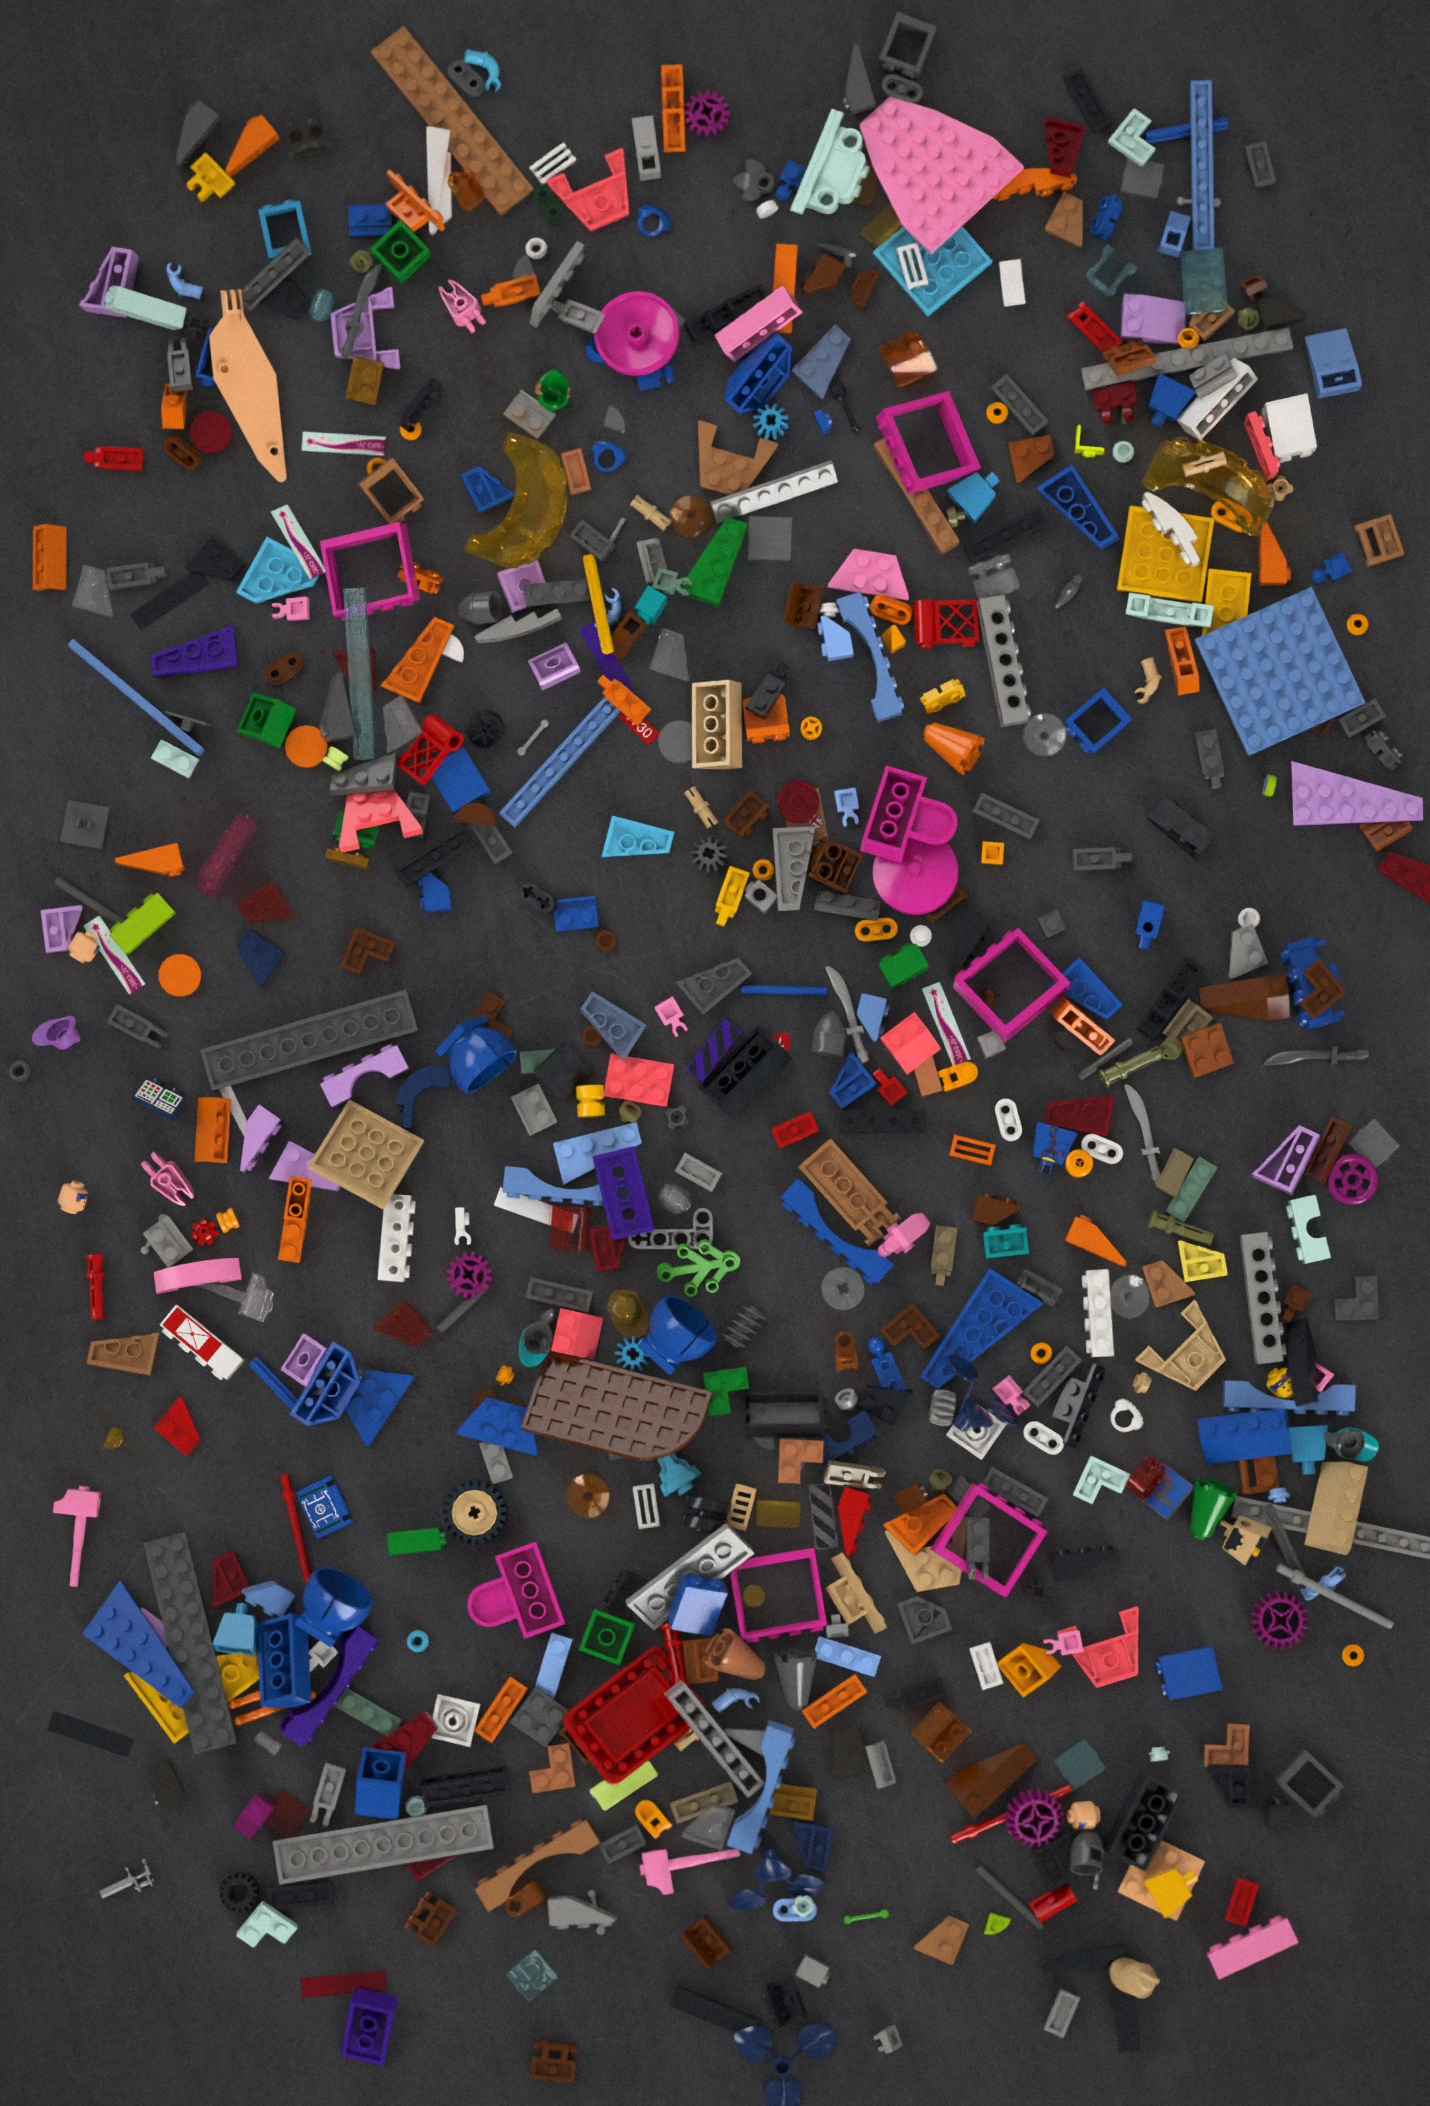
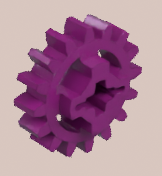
(714, 110)
(460, 1281)

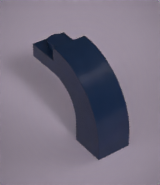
(428, 1077)

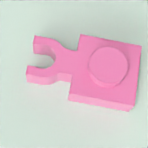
(295, 609)
(669, 1013)
(1010, 1393)
(1067, 1643)

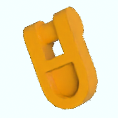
(965, 1072)
(646, 1812)

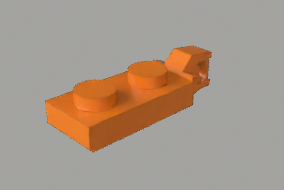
(512, 291)
(624, 700)

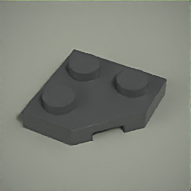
(923, 1619)

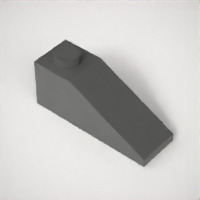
(858, 90)
(197, 126)
(336, 717)

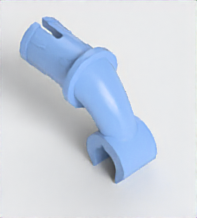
(180, 286)
(616, 608)
(1329, 1581)
(733, 1695)

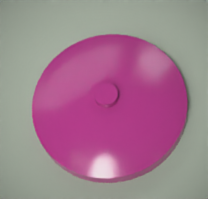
(637, 333)
(922, 879)

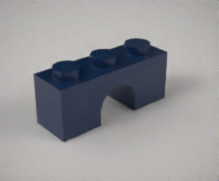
(861, 1431)

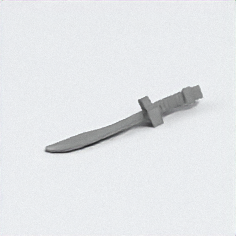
(854, 1030)
(1140, 1112)

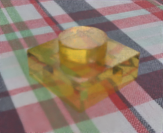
(114, 1438)

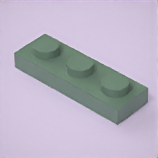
(1191, 1189)
(368, 1712)

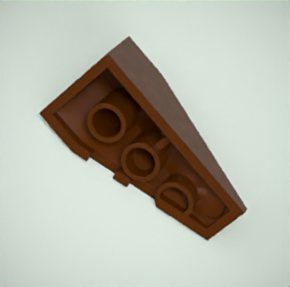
(1252, 998)
(986, 1780)

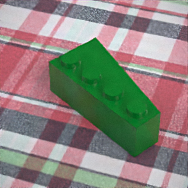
(716, 563)

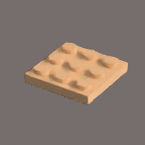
(1165, 1858)

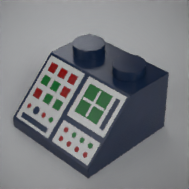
(159, 1099)

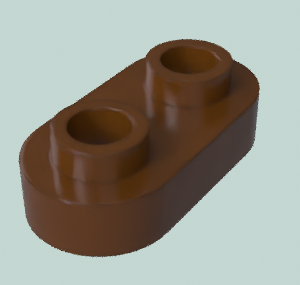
(182, 452)
(285, 670)

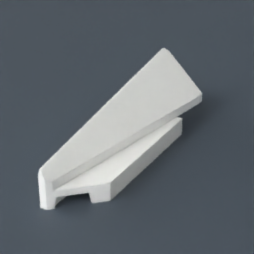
(438, 171)

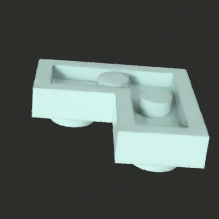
(1128, 140)
(1097, 1474)
(266, 1920)

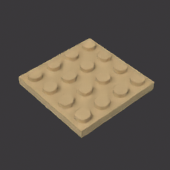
(366, 1154)

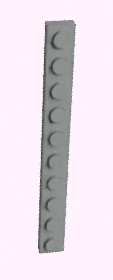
(1192, 358)
(1364, 1533)

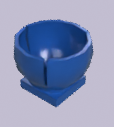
(476, 1053)
(675, 1333)
(333, 1604)

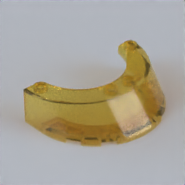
(1231, 484)
(535, 511)

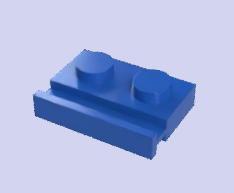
(369, 220)
(576, 914)

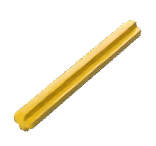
(598, 604)

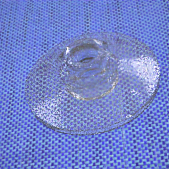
(1044, 723)
(1137, 1296)

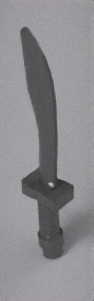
(355, 325)
(1294, 1056)

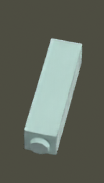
(145, 308)

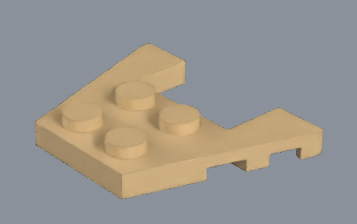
(1194, 1359)
(926, 1567)

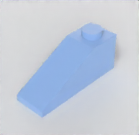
(553, 1663)

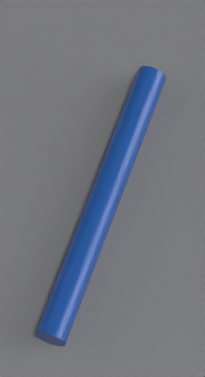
(788, 990)

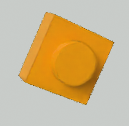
(992, 853)

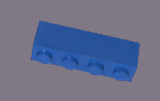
(1245, 1436)
(283, 1663)

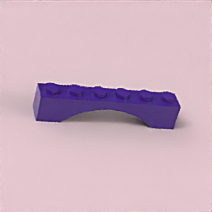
(303, 1720)

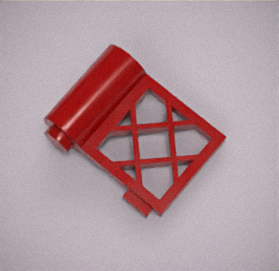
(928, 626)
(440, 735)

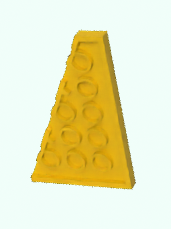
(237, 1675)

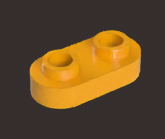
(1227, 520)
(876, 930)

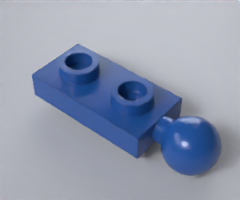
(885, 1365)

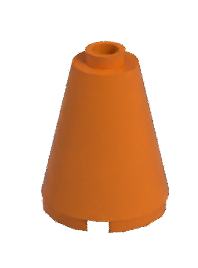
(954, 745)

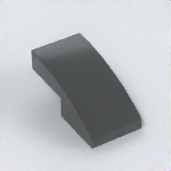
(418, 806)

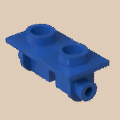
(1109, 208)

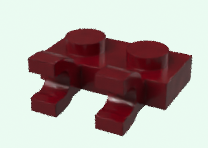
(1114, 397)

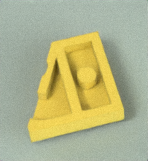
(1200, 1262)

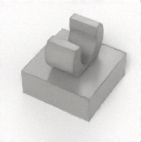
(836, 1629)
(889, 2038)

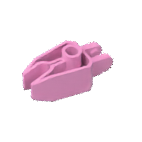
(462, 306)
(168, 1179)
(902, 1236)

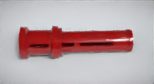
(95, 1275)
(675, 1643)

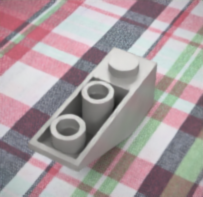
(646, 148)
(574, 1911)

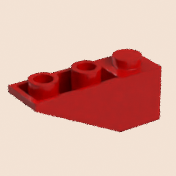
(851, 1510)

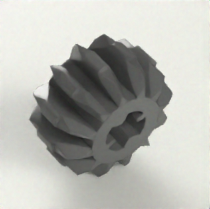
(705, 860)

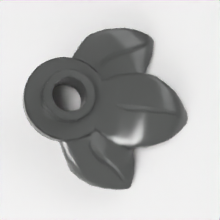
(751, 180)

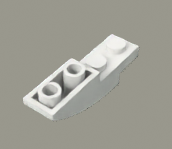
(1167, 520)

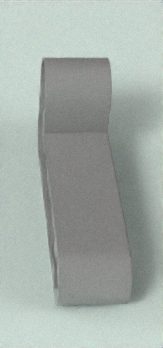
(671, 1234)

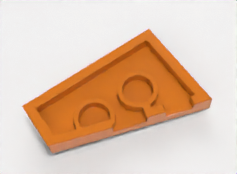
(921, 1523)

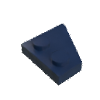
(259, 956)
(814, 1844)

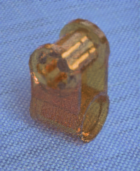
(468, 190)
(845, 1354)
(528, 1896)

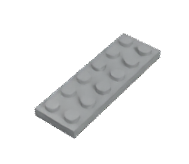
(709, 1559)

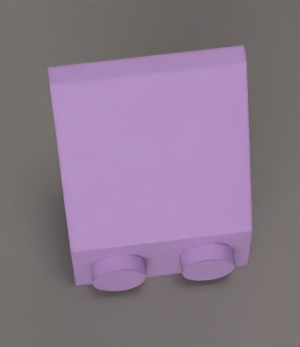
(1151, 319)

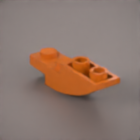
(1039, 180)
(295, 1219)

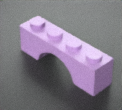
(339, 1087)

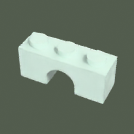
(1310, 1248)

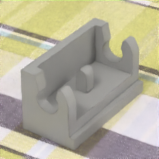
(651, 558)

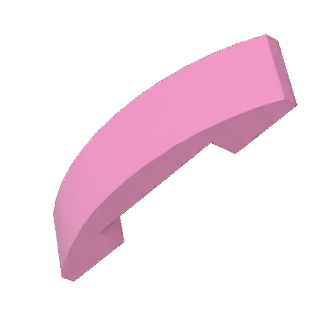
(197, 1273)

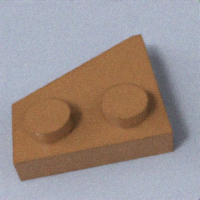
(1067, 220)
(1165, 1284)

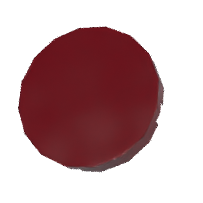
(211, 432)
(798, 801)

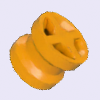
(809, 724)
(228, 1220)

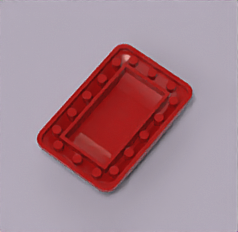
(628, 1717)

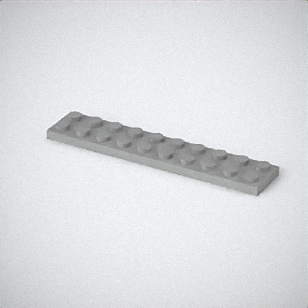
(383, 1844)

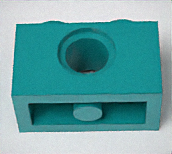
(650, 605)

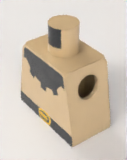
(1244, 1539)

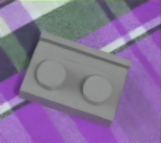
(1212, 376)
(529, 414)
(534, 1109)
(168, 1241)

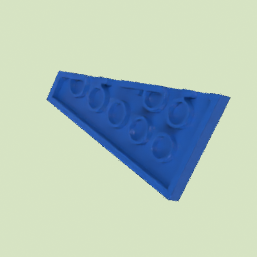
(132, 1640)

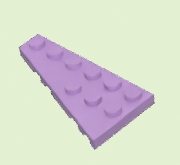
(1337, 799)

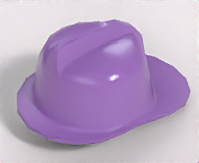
(57, 1032)

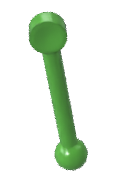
(883, 1913)

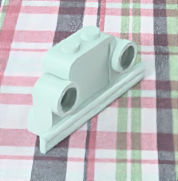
(833, 169)

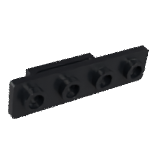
(1076, 1402)

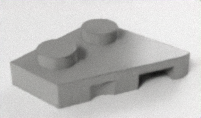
(1245, 951)

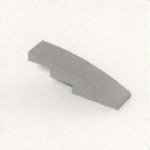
(510, 629)

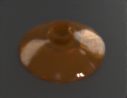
(691, 527)
(576, 1499)

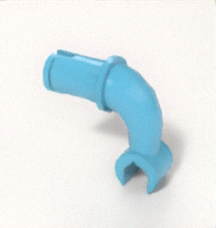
(487, 62)

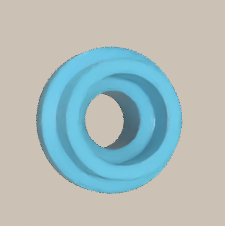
(417, 1648)

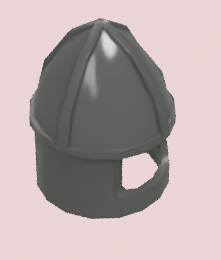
(476, 608)
(829, 1036)
(1087, 1854)

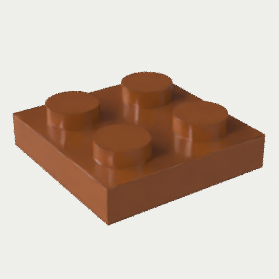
(1206, 1050)

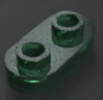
(547, 204)

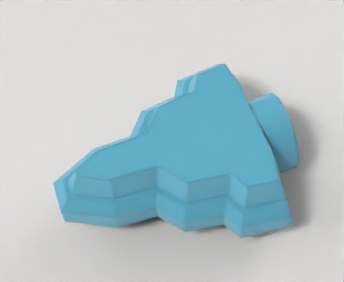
(676, 1475)

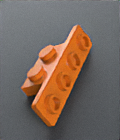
(409, 207)

